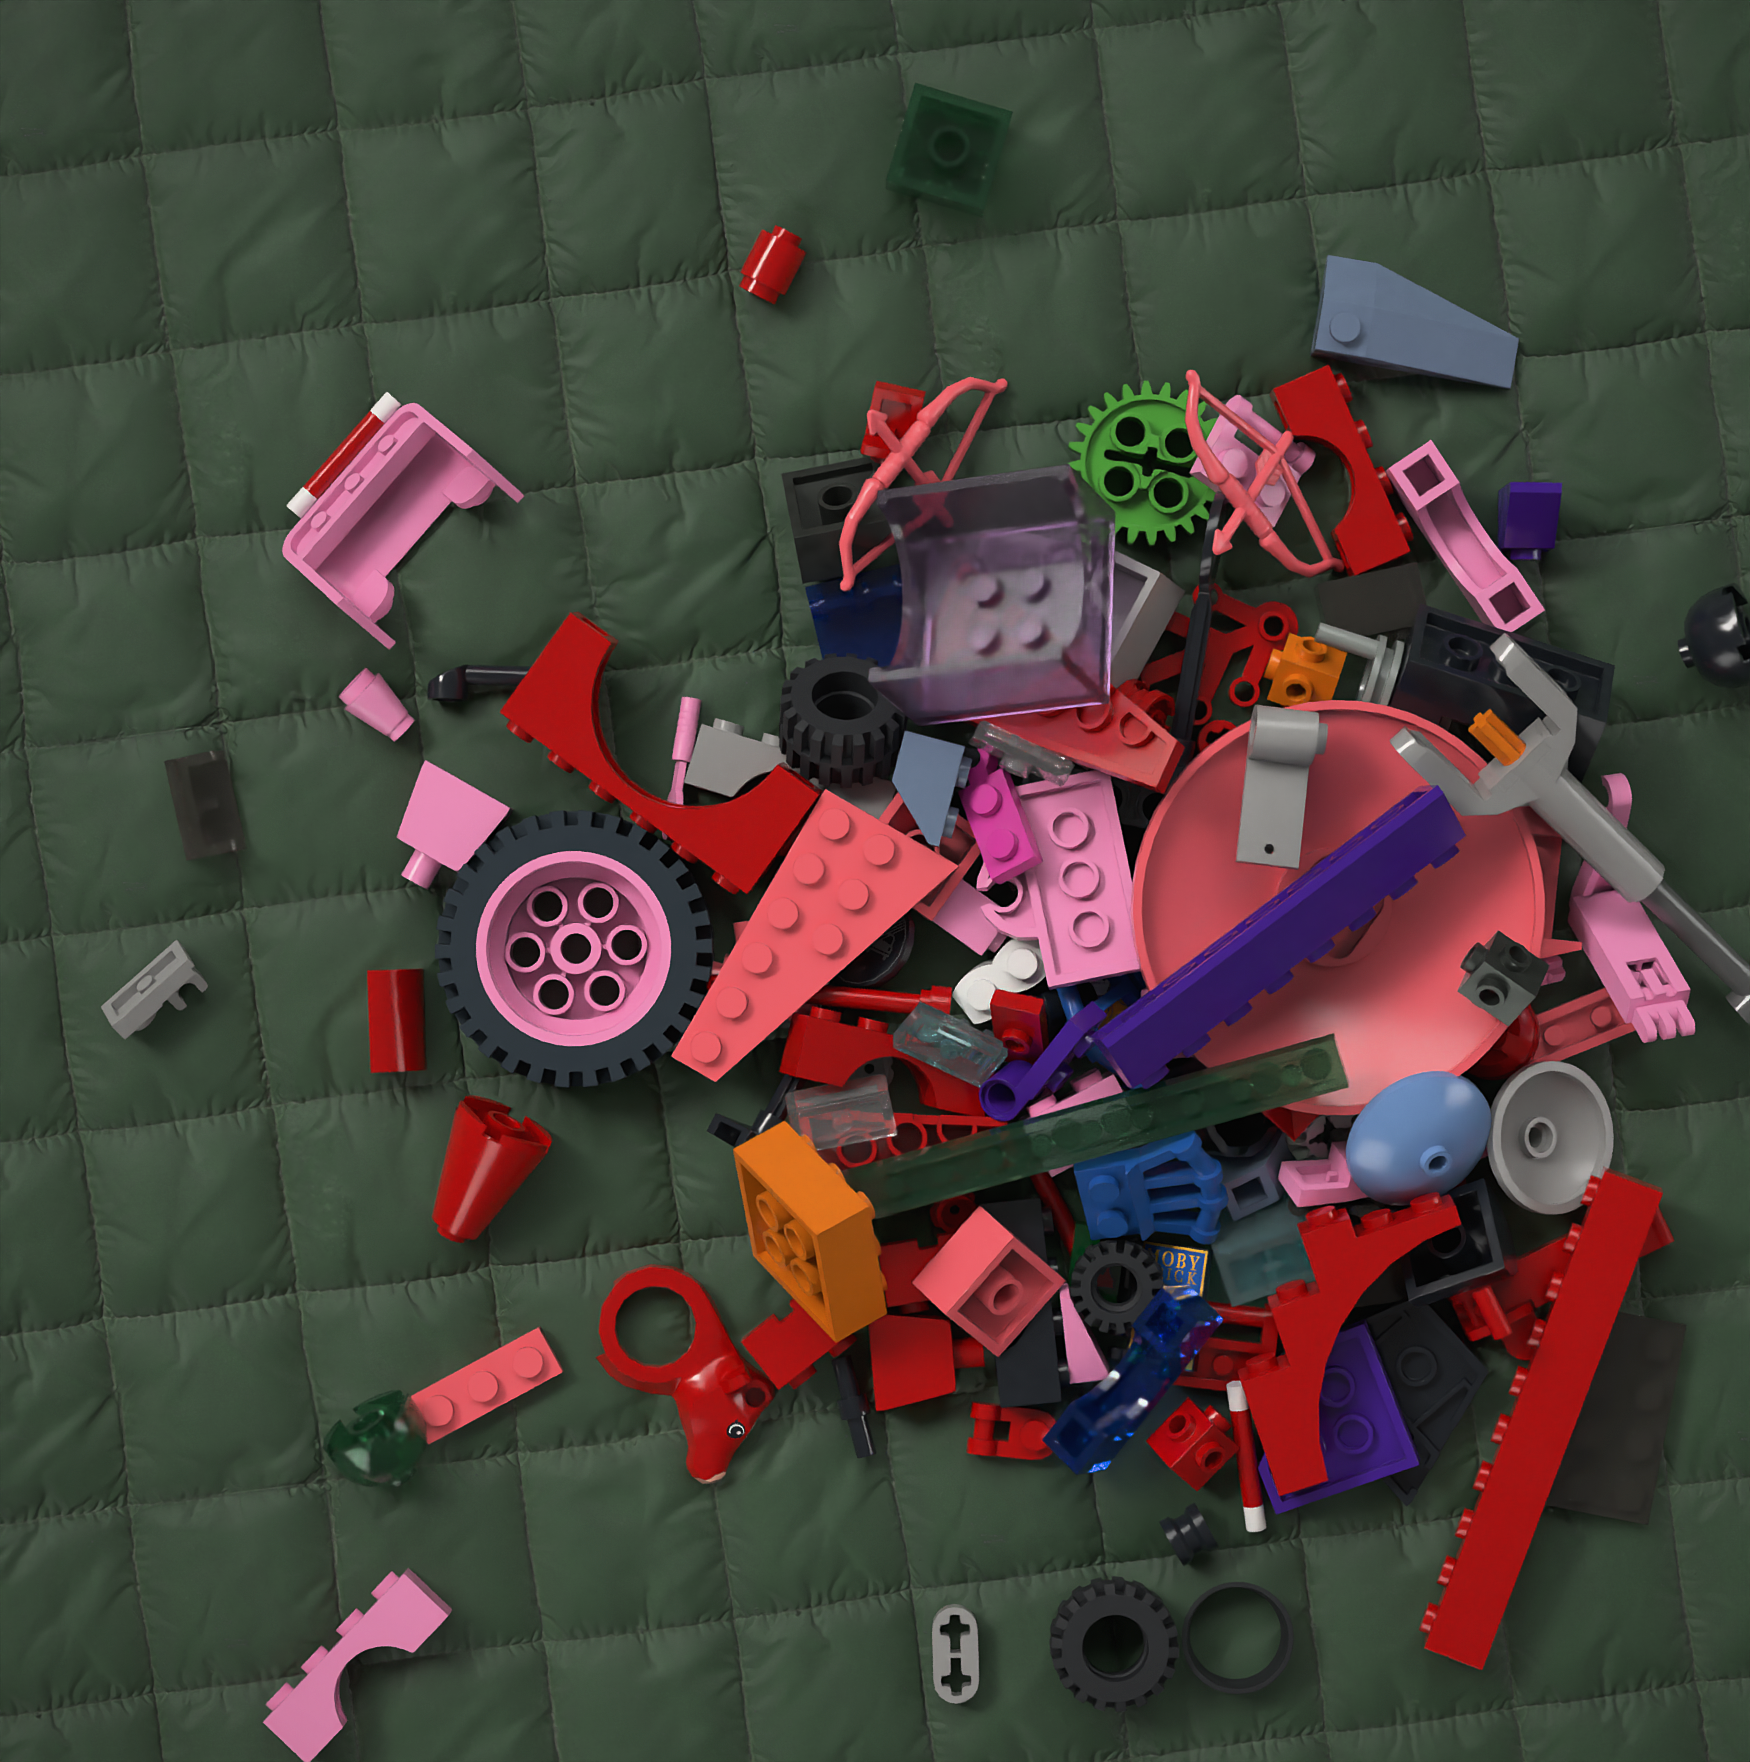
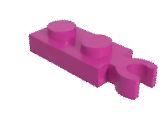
(998, 821)

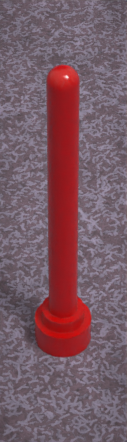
(878, 1000)

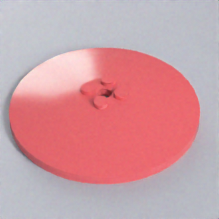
(1395, 978)

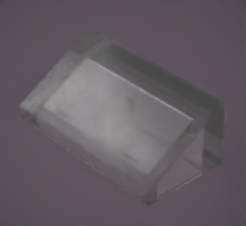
(843, 1114)

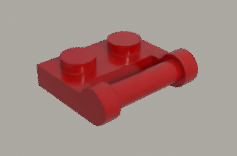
(1223, 1357)

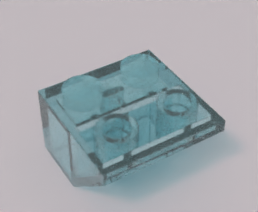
(1260, 1252)

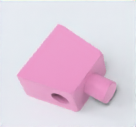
(446, 823)

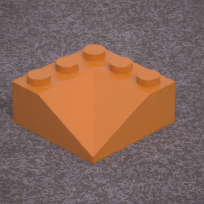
(811, 1230)

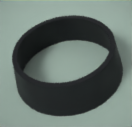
(1254, 1682)

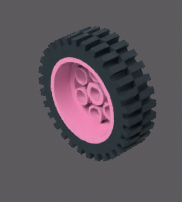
(496, 907)

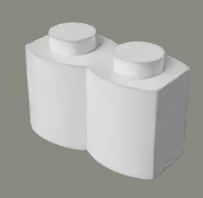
(1013, 969)

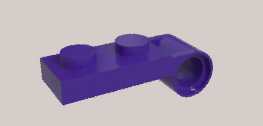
(1048, 1071)

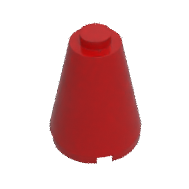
(484, 1165)

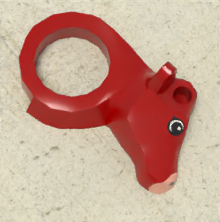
(711, 1382)

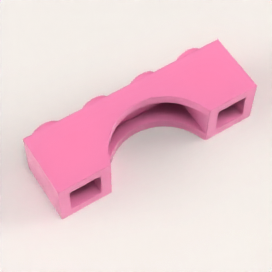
(1459, 540)
(399, 1618)

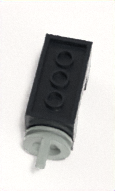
(1452, 675)

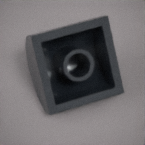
(1464, 1256)

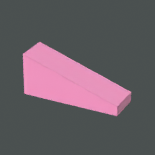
(1083, 1352)

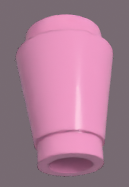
(376, 704)

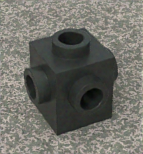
(1501, 977)

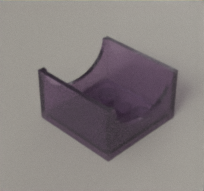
(1000, 596)

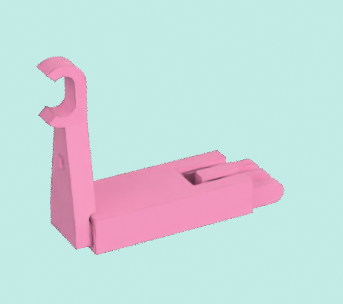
(1627, 946)

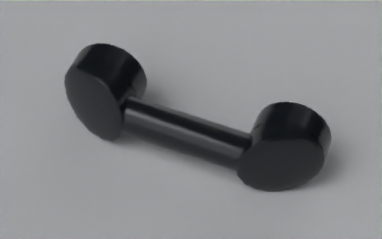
(453, 684)

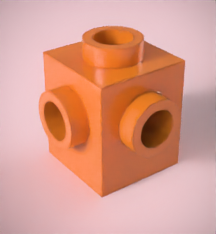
(1304, 671)

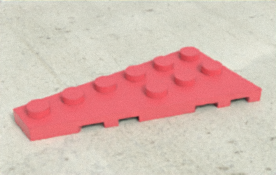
(823, 908)

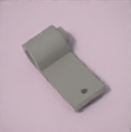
(1275, 784)

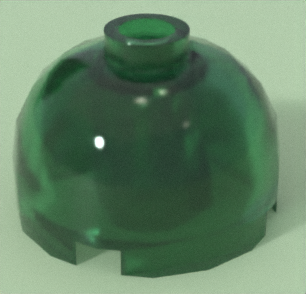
(380, 1443)

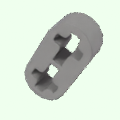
(968, 1653)

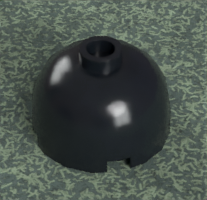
(1718, 637)

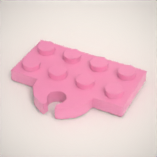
(1081, 890)

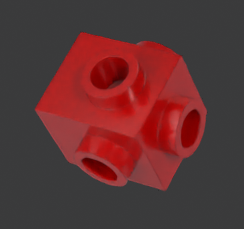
(1194, 1442)

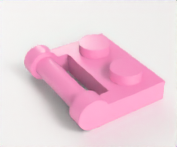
(1241, 460)

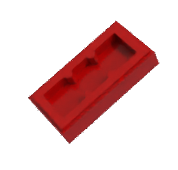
(1020, 1024)

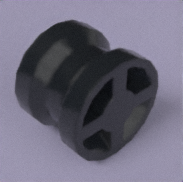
(1188, 1534)

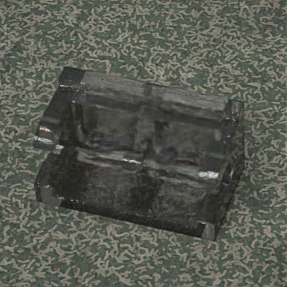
(205, 805)

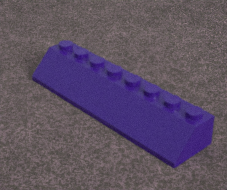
(1279, 936)

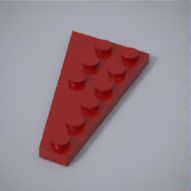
(1104, 737)

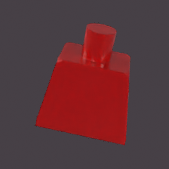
(917, 1358)

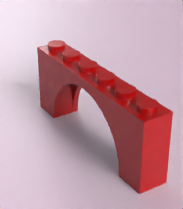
(561, 710)

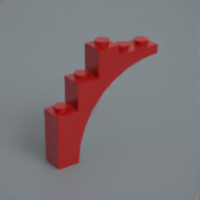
(1344, 1262)

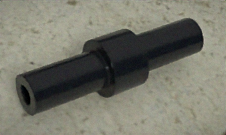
(853, 1406)

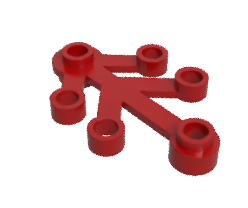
(1222, 646)

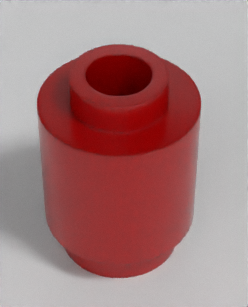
(772, 264)

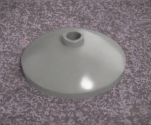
(1567, 1133)

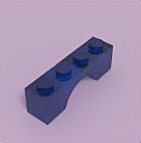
(1163, 1345)

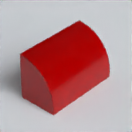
(396, 1020)

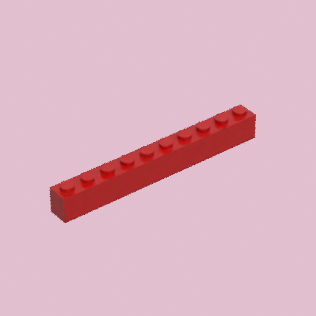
(1541, 1418)

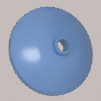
(1418, 1137)

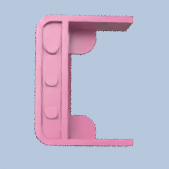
(383, 509)

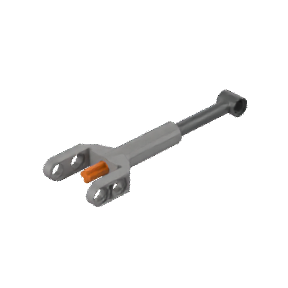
(1535, 774)

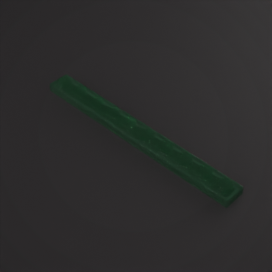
(1101, 1126)

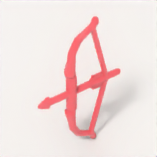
(901, 458)
(1269, 468)

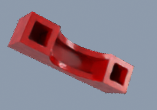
(1318, 412)
(832, 1051)

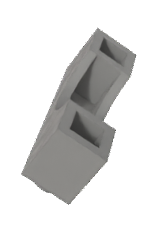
(728, 762)

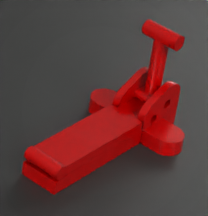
(1508, 1304)

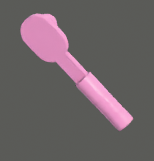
(683, 747)

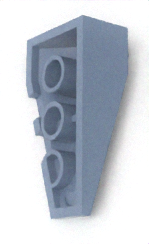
(1396, 325)

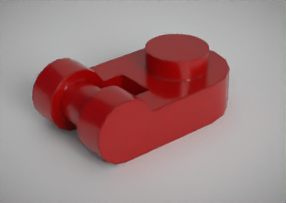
(1025, 1434)

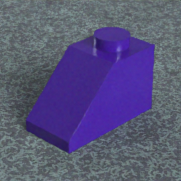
(1528, 518)

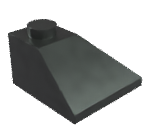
(817, 512)

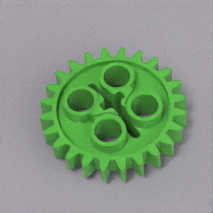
(1158, 418)

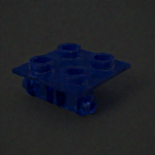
(861, 619)

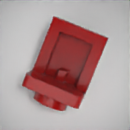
(901, 406)

